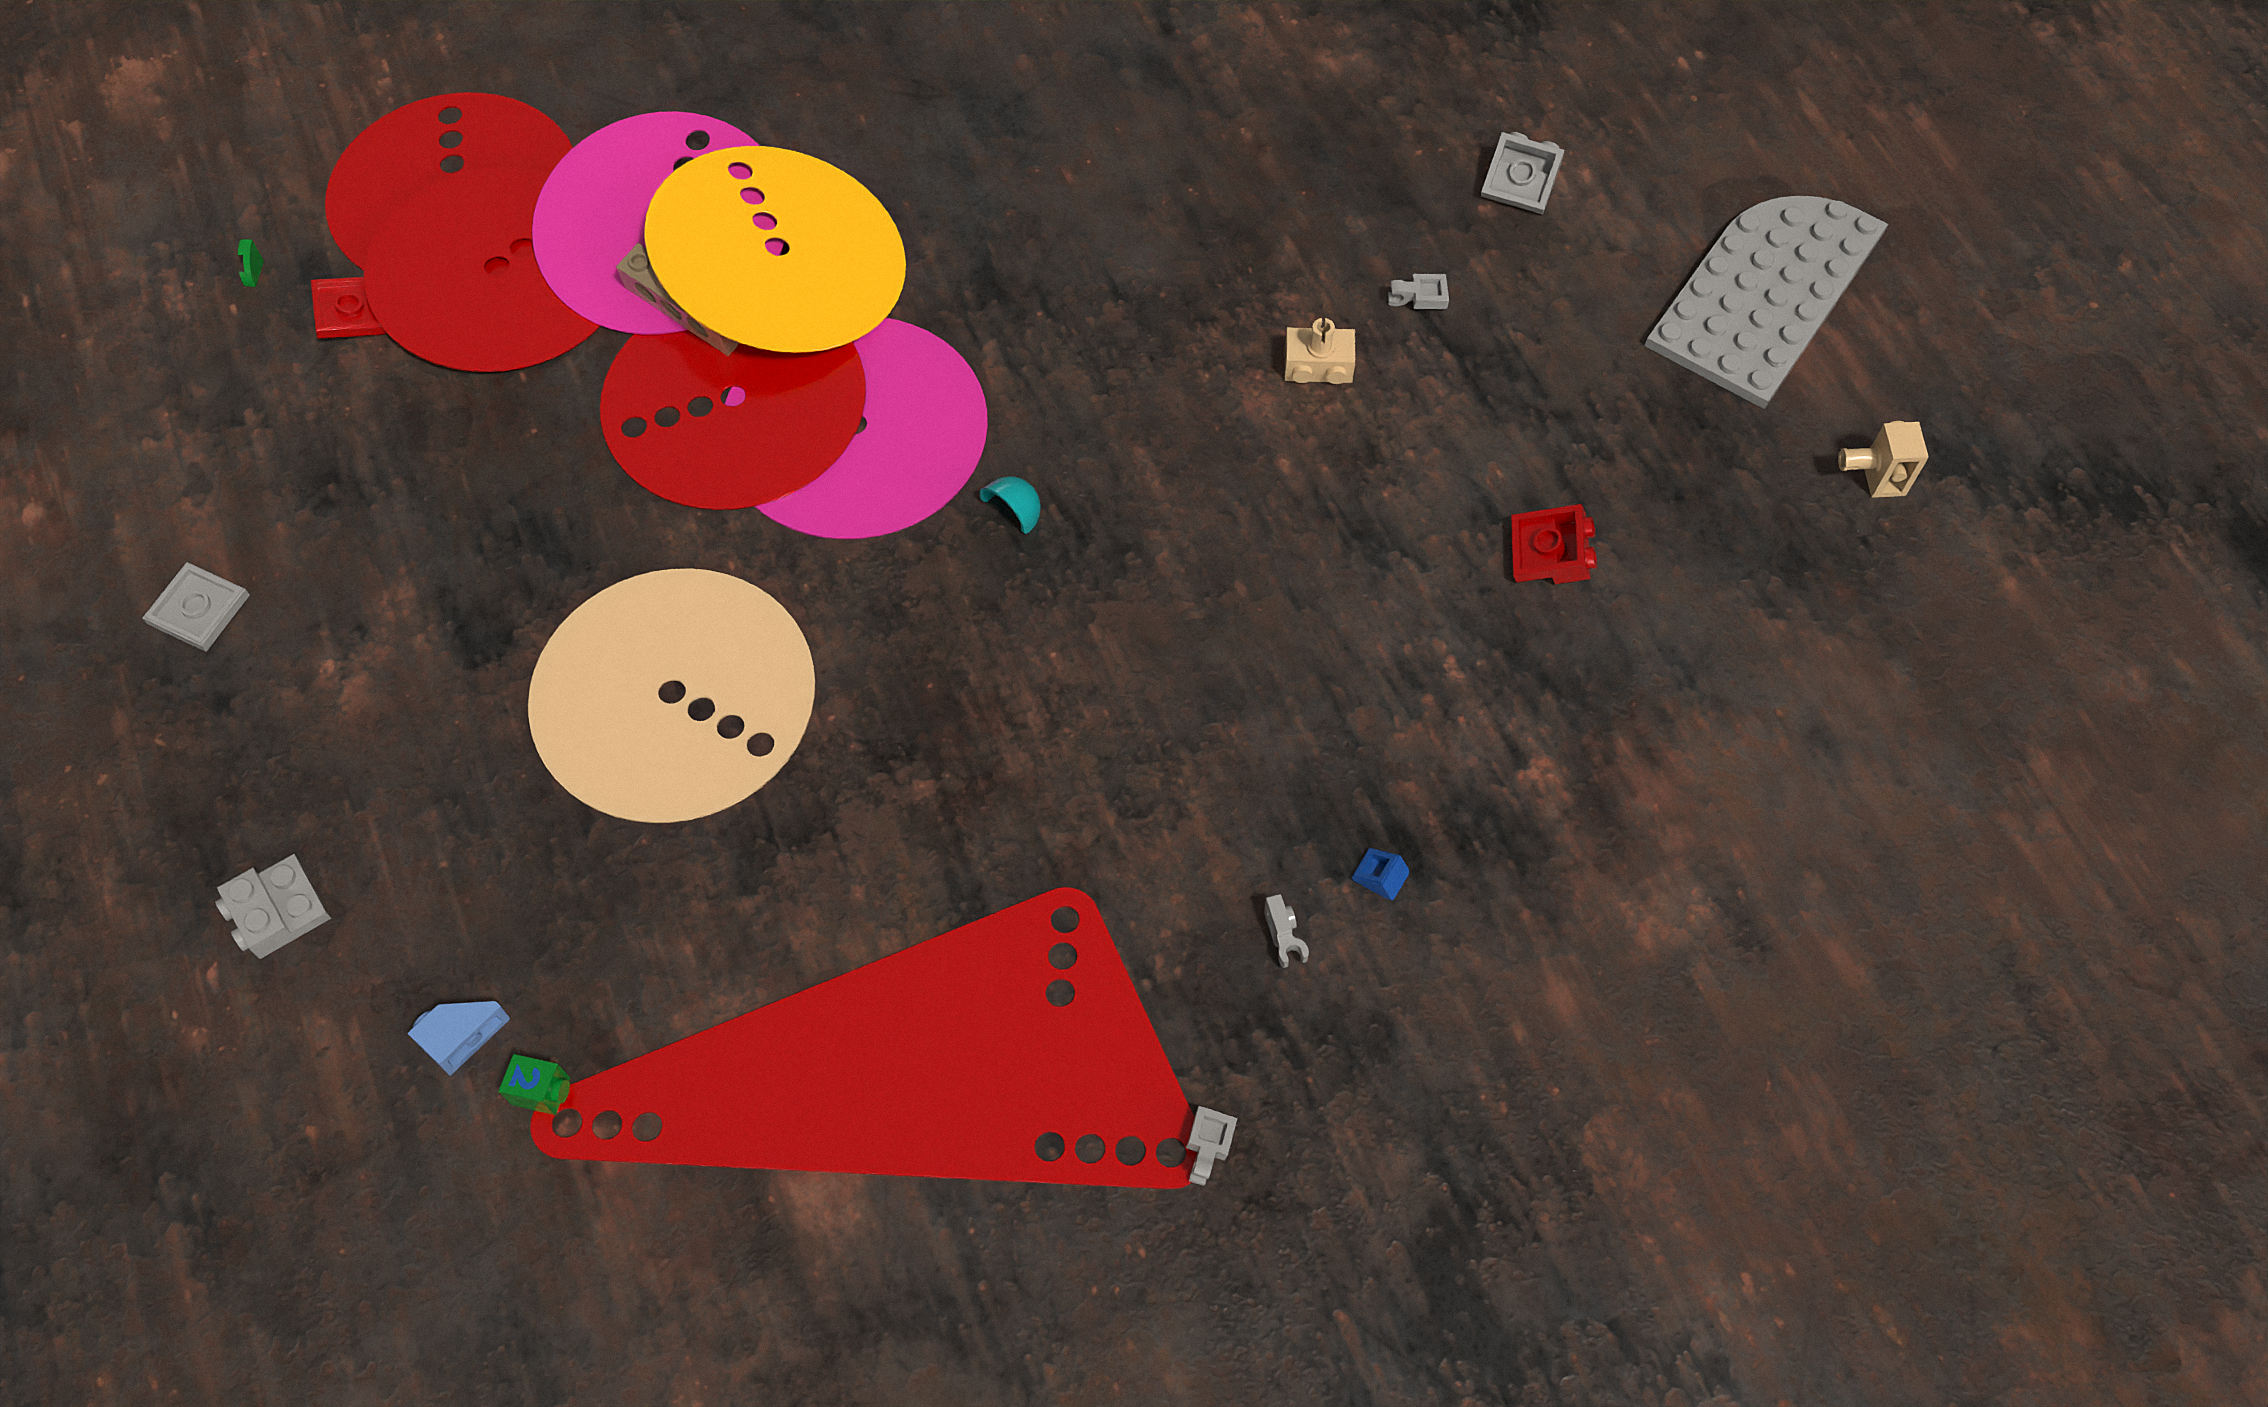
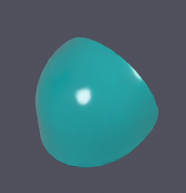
(1019, 496)

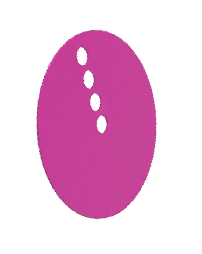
(598, 209)
(917, 445)

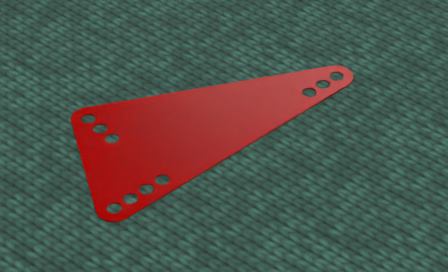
(915, 1069)

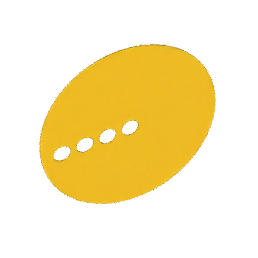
(714, 262)

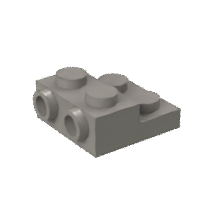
(1523, 172)
(271, 906)

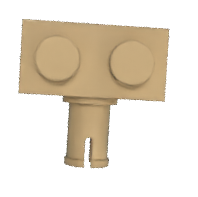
(1320, 354)
(1891, 460)

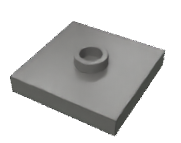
(196, 606)

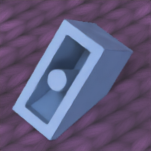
(457, 1031)

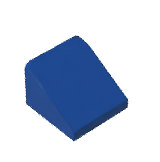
(1381, 873)

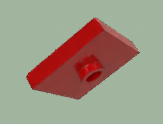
(342, 308)

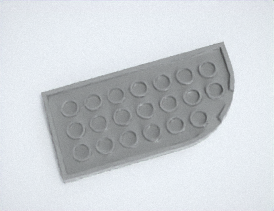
(1765, 292)

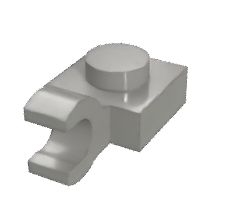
(1425, 291)
(1281, 923)
(1211, 1139)

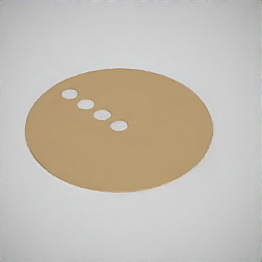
(646, 759)

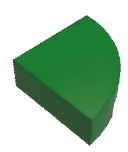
(252, 262)

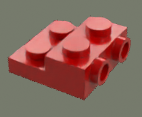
(1553, 545)

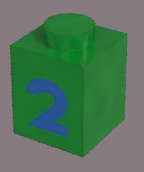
(535, 1084)

